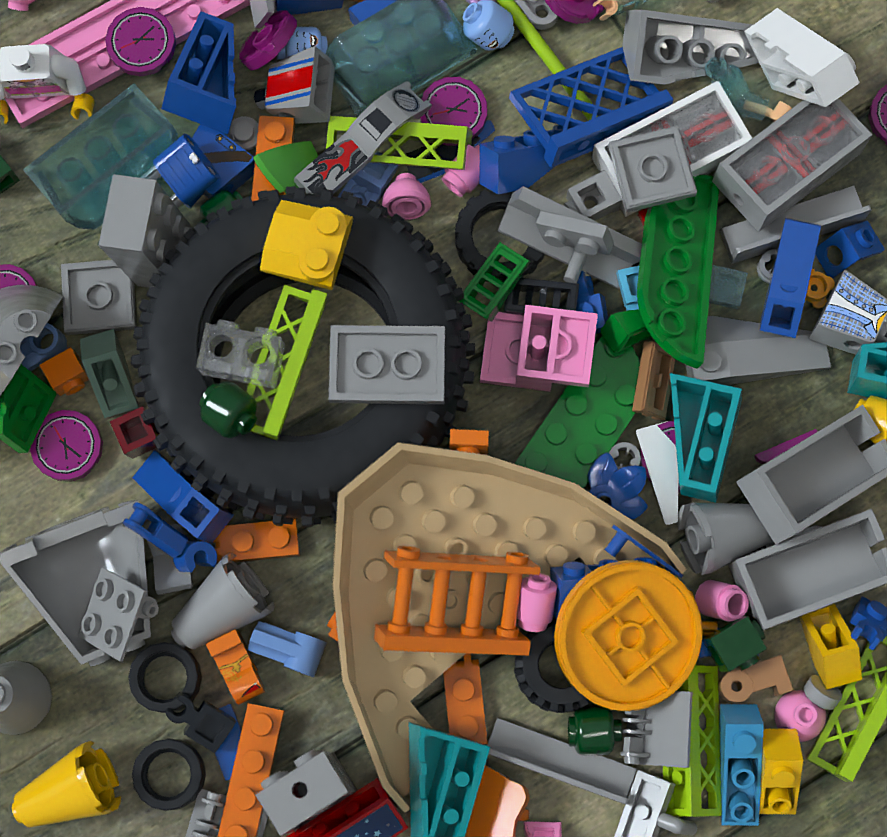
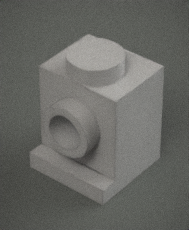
(598, 189)

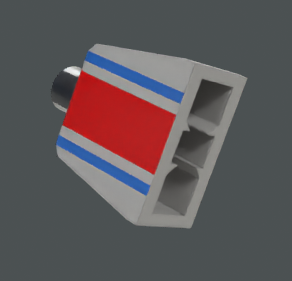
(299, 87)

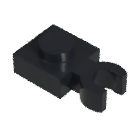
(204, 724)

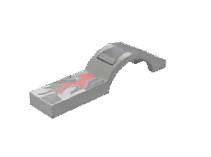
(362, 139)

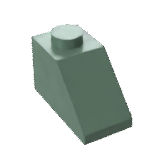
(108, 373)

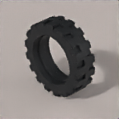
(464, 243)

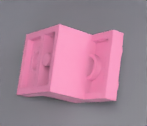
(539, 348)

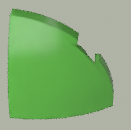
(285, 162)

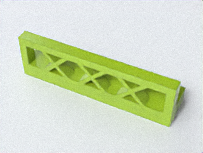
(413, 131)
(296, 358)
(866, 730)
(692, 780)

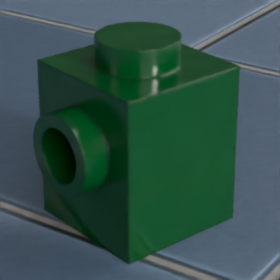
(736, 644)

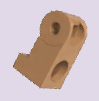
(739, 685)

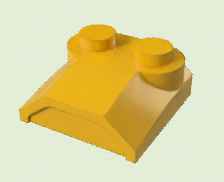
(306, 243)

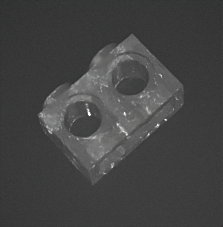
(238, 364)

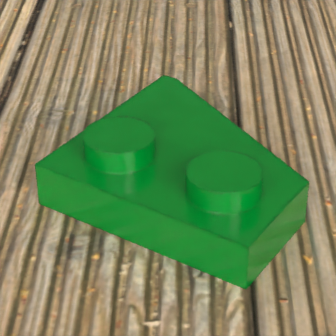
(23, 409)

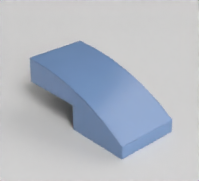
(371, 181)

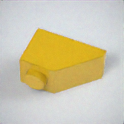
(832, 647)

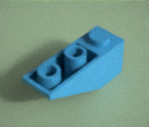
(740, 763)

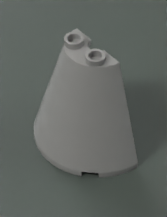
(22, 315)
(63, 565)

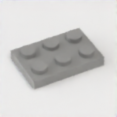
(387, 364)

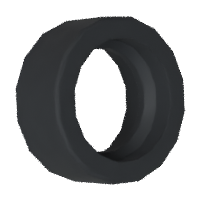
(141, 662)
(141, 767)

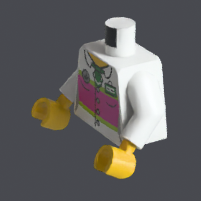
(41, 72)

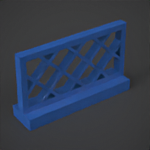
(584, 135)

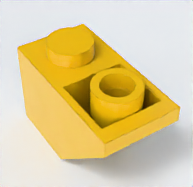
(780, 771)

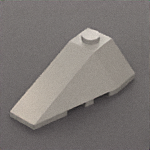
(677, 47)
(742, 353)

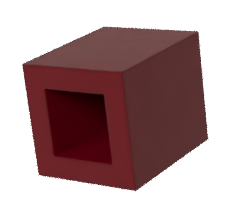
(133, 434)

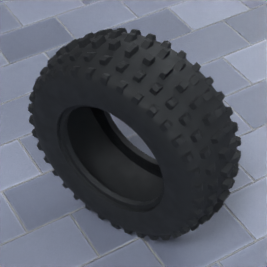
(216, 280)

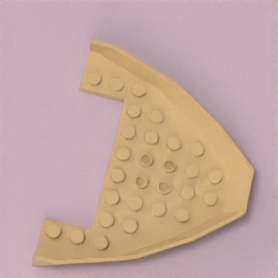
(446, 506)

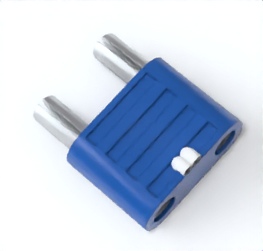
(184, 170)

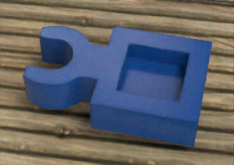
(870, 621)

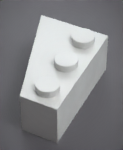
(800, 60)

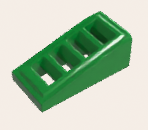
(505, 288)
(624, 330)

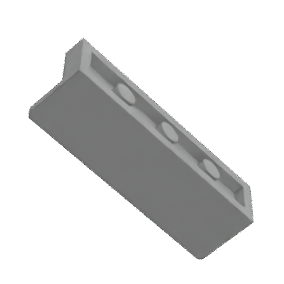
(830, 211)
(520, 224)
(561, 761)

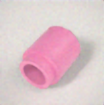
(464, 180)
(721, 600)
(536, 602)

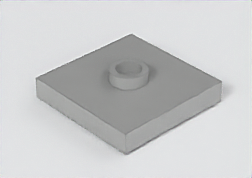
(652, 169)
(97, 298)

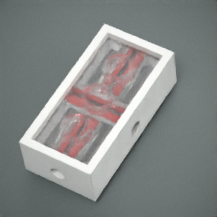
(707, 127)

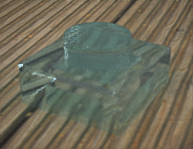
(727, 287)

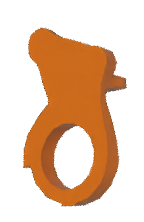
(497, 806)

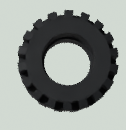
(533, 685)

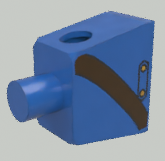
(228, 159)

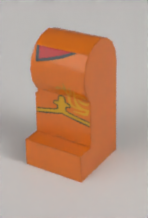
(236, 666)

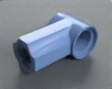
(32, 350)
(295, 650)

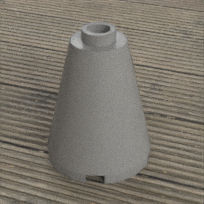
(719, 534)
(223, 602)
(23, 697)

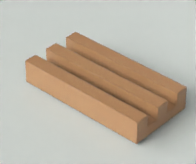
(653, 382)

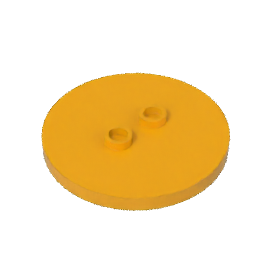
(628, 635)

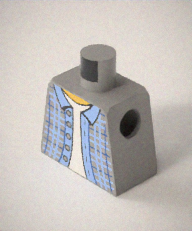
(851, 316)

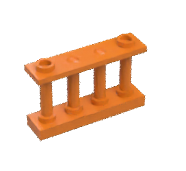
(471, 636)

